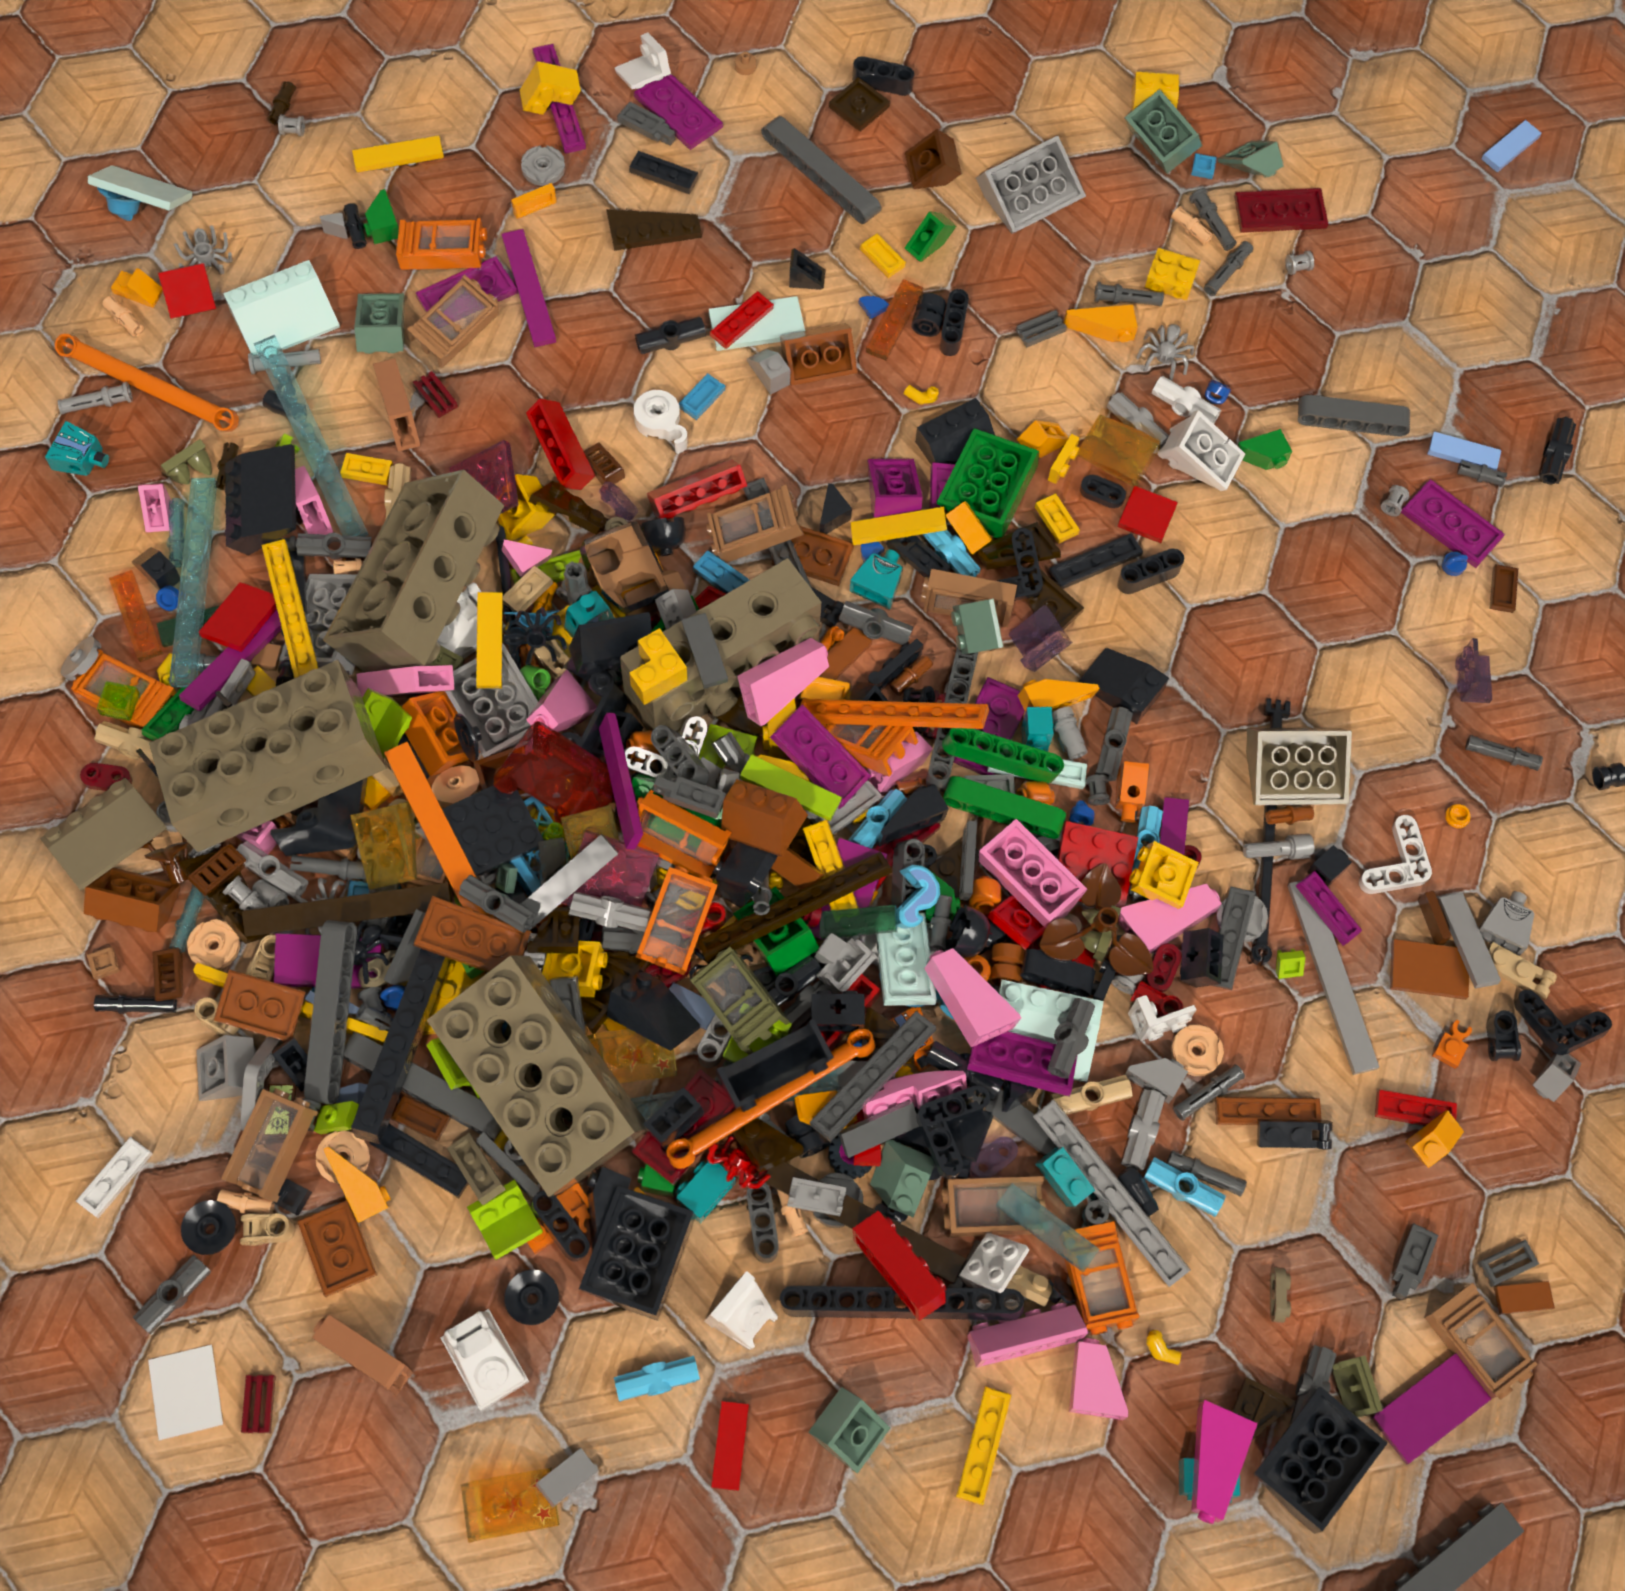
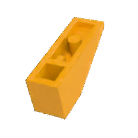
(1107, 323)
(1055, 693)
(360, 1189)

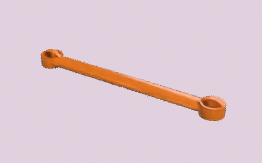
(146, 382)
(738, 1118)

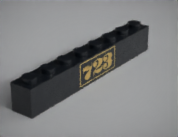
(400, 1047)

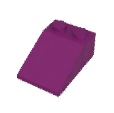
(893, 487)

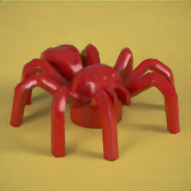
(737, 1165)

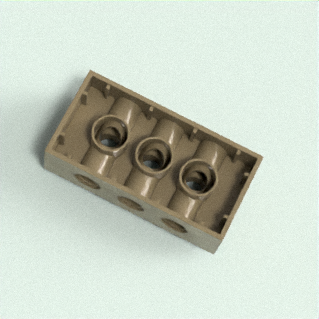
(415, 573)
(748, 628)
(266, 756)
(570, 1068)

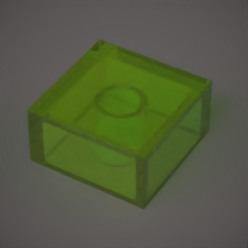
(118, 701)

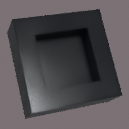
(292, 1197)

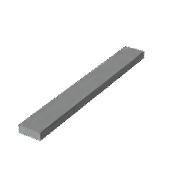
(1335, 986)
(1113, 1194)

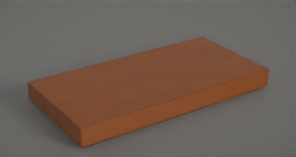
(468, 936)

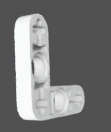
(666, 771)
(1408, 865)

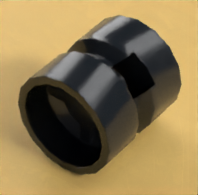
(929, 315)
(806, 1136)

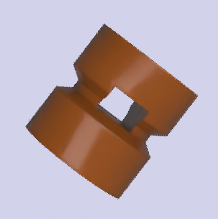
(1007, 963)

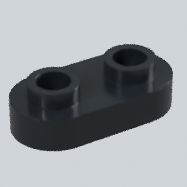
(1103, 491)

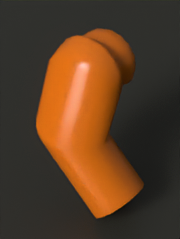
(832, 635)

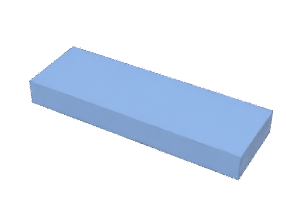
(1511, 146)
(1457, 449)

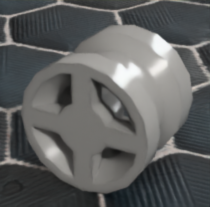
(1126, 983)

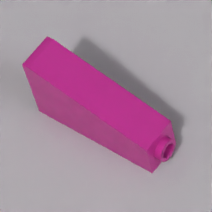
(1219, 1457)

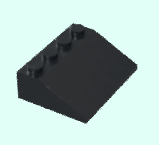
(260, 498)
(637, 1252)
(1319, 1460)

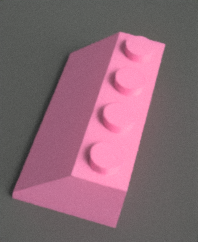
(1031, 873)
(1026, 1335)

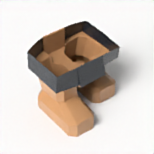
(624, 560)

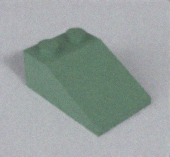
(379, 323)

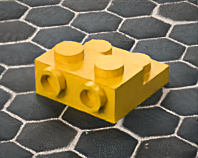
(1172, 274)
(1163, 874)
(584, 964)

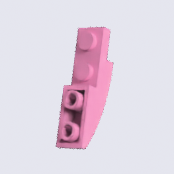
(917, 1088)

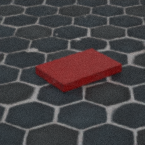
(239, 617)

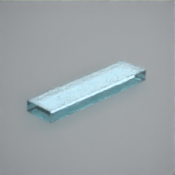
(1047, 1227)

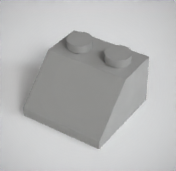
(223, 1067)

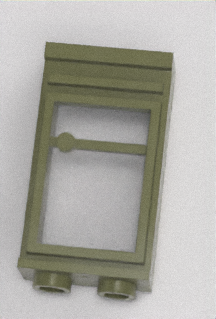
(738, 998)

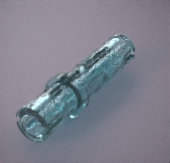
(176, 531)
(187, 919)

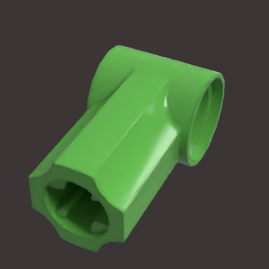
(541, 681)

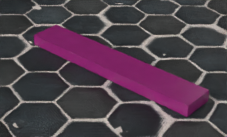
(563, 114)
(528, 288)
(215, 676)
(621, 781)

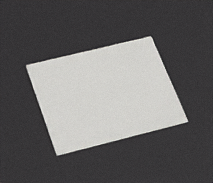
(185, 1392)

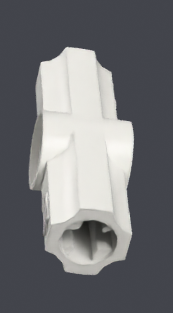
(1184, 400)

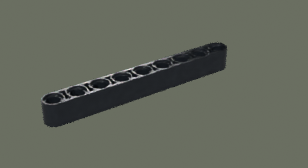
(887, 1308)

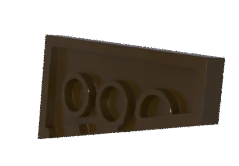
(645, 228)
(224, 904)

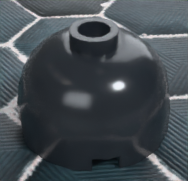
(664, 535)
(970, 932)

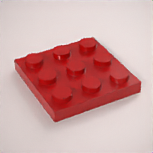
(1088, 847)

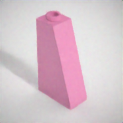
(780, 679)
(407, 680)
(563, 704)
(1161, 923)
(970, 998)

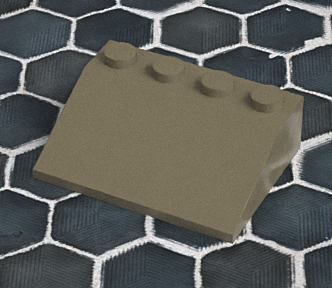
(1299, 765)
(103, 833)

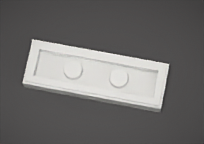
(114, 1177)

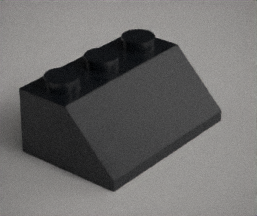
(947, 434)
(603, 642)

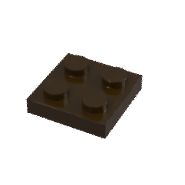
(859, 104)

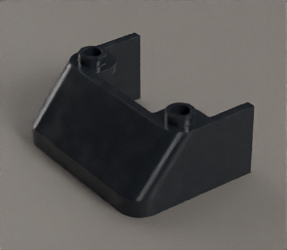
(612, 698)
(324, 827)
(742, 873)
(775, 1066)

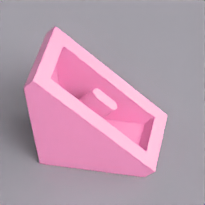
(155, 506)
(524, 556)
(260, 837)

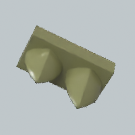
(195, 455)
(1097, 941)

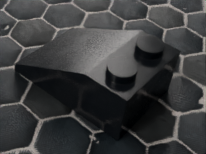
(1125, 682)
(651, 1010)

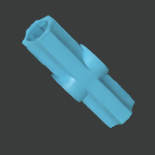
(953, 552)
(877, 819)
(1148, 828)
(1200, 1195)
(656, 1378)

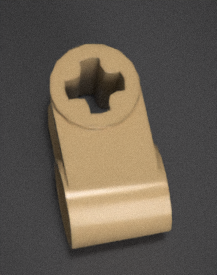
(544, 658)
(263, 962)
(218, 1027)
(260, 1229)

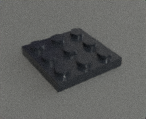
(492, 828)

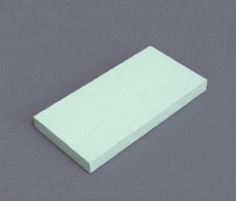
(140, 187)
(782, 320)
(902, 965)

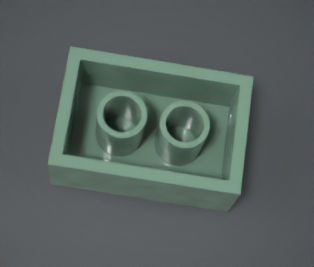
(1163, 131)

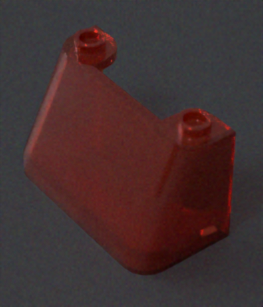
(555, 773)

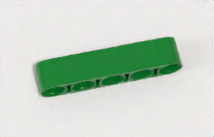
(1014, 753)
(1004, 807)

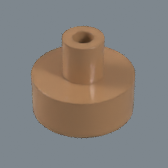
(745, 63)

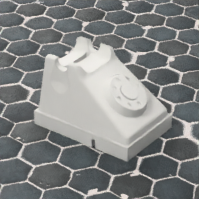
(1202, 451)
(461, 633)
(742, 1312)
(484, 1359)

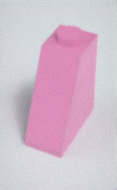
(310, 505)
(914, 757)
(1095, 1383)

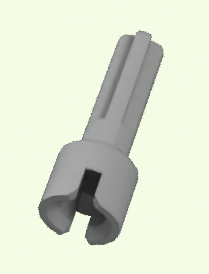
(1294, 847)

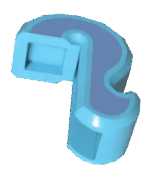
(923, 898)

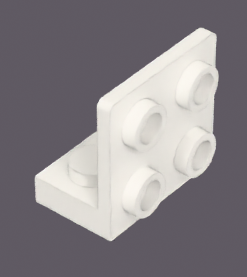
(647, 68)
(1150, 1027)
(993, 1263)

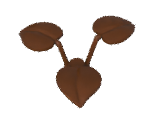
(171, 858)
(1064, 943)

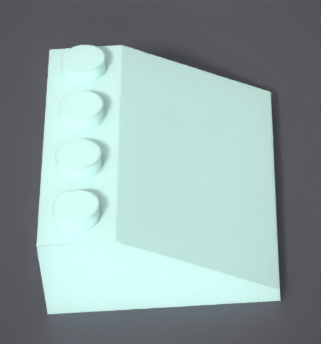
(283, 305)
(1044, 1011)

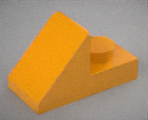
(137, 287)

